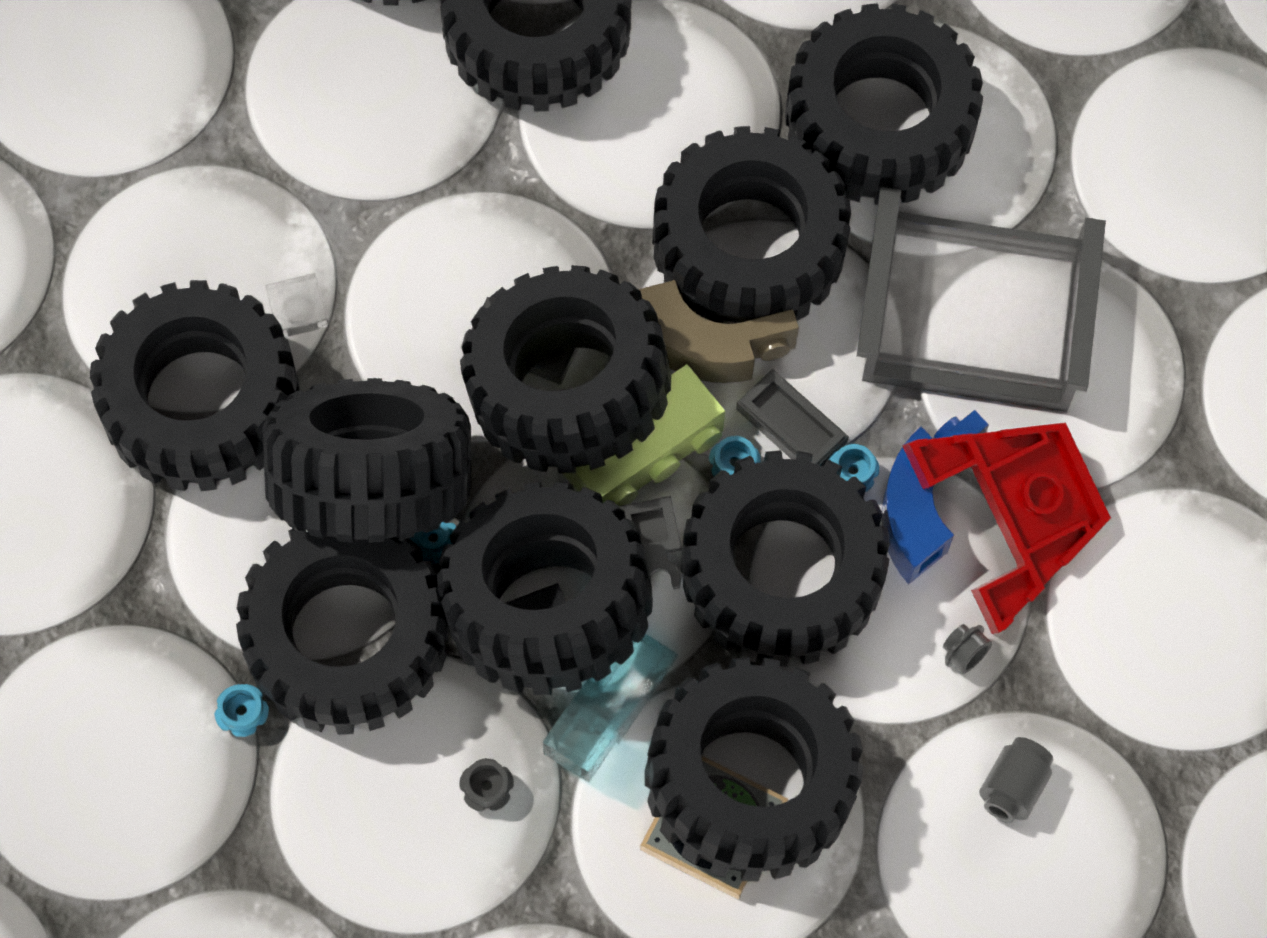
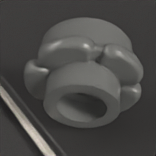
(966, 647)
(482, 771)

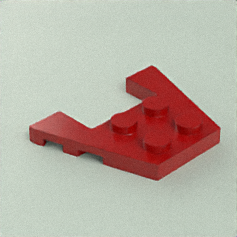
(1036, 495)

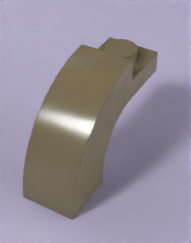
(716, 349)

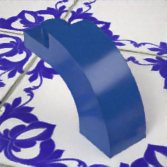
(909, 512)

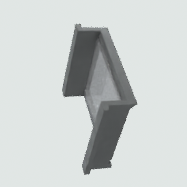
(980, 308)

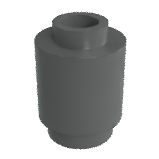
(1016, 780)

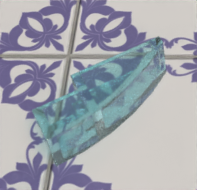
(607, 709)

